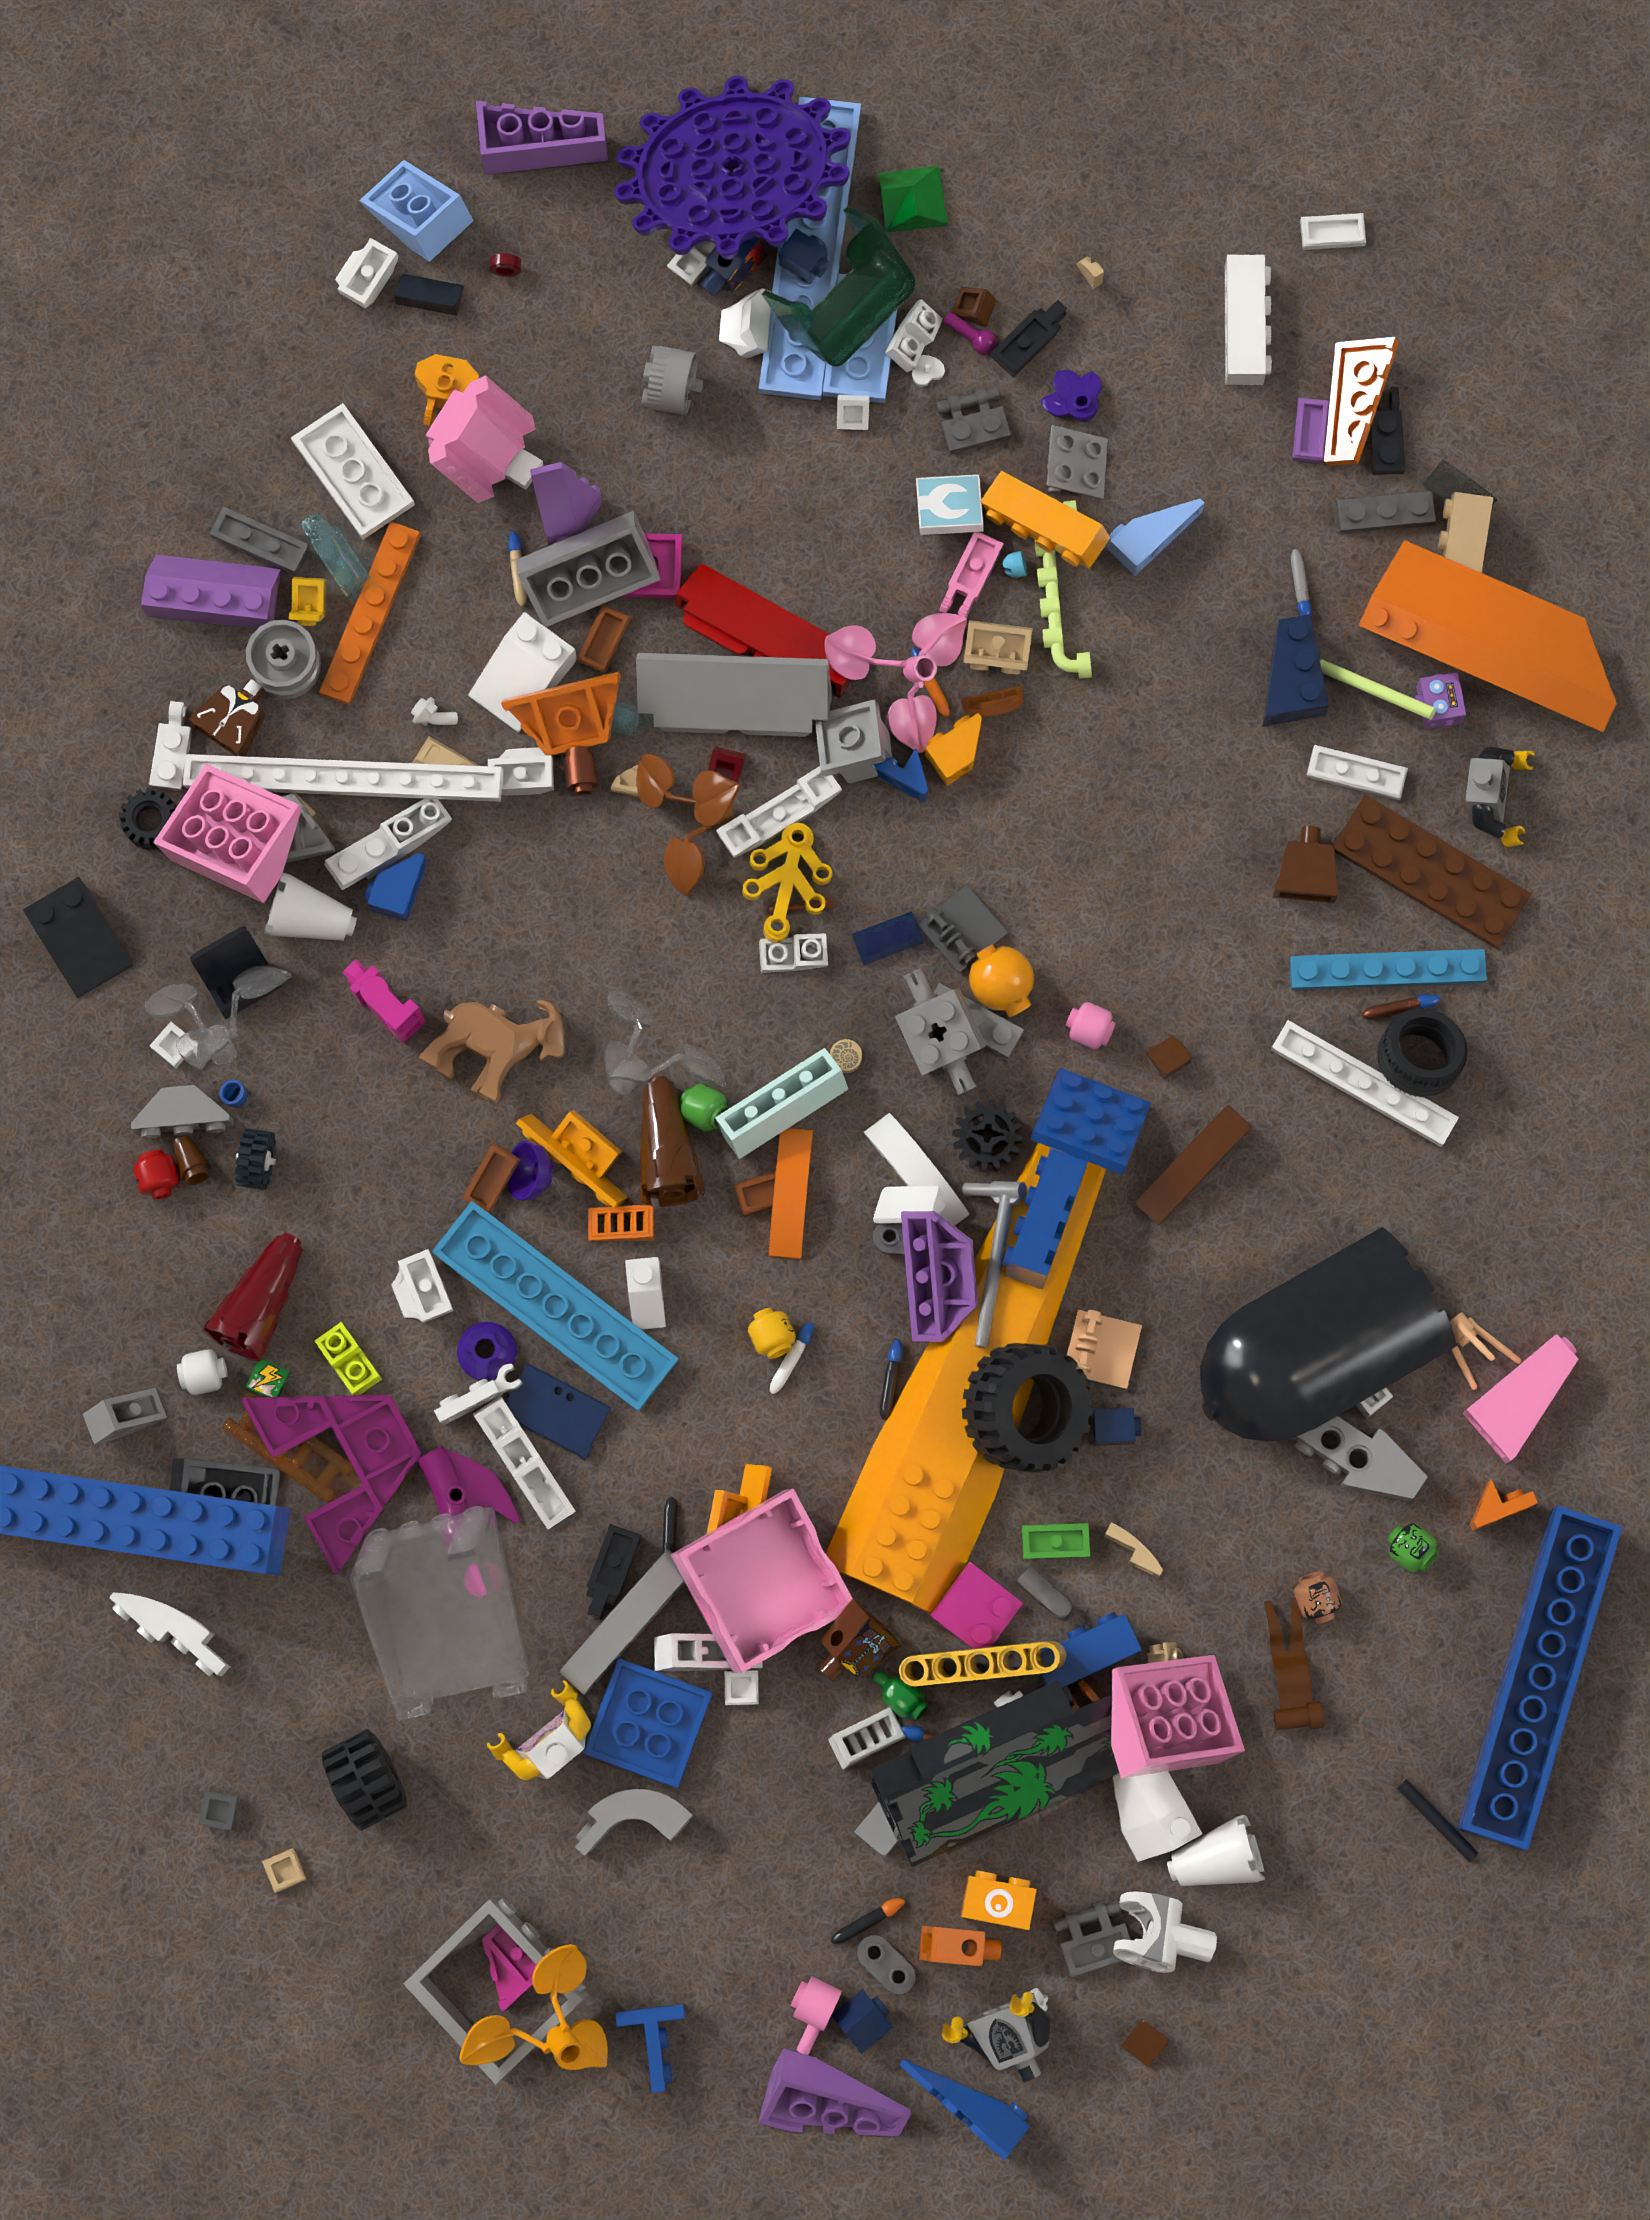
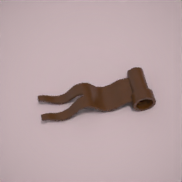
(1292, 1675)

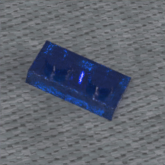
(887, 938)

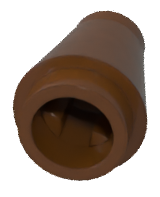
(190, 1161)

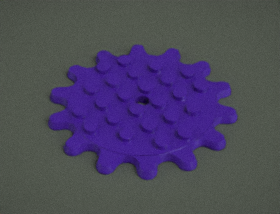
(687, 159)

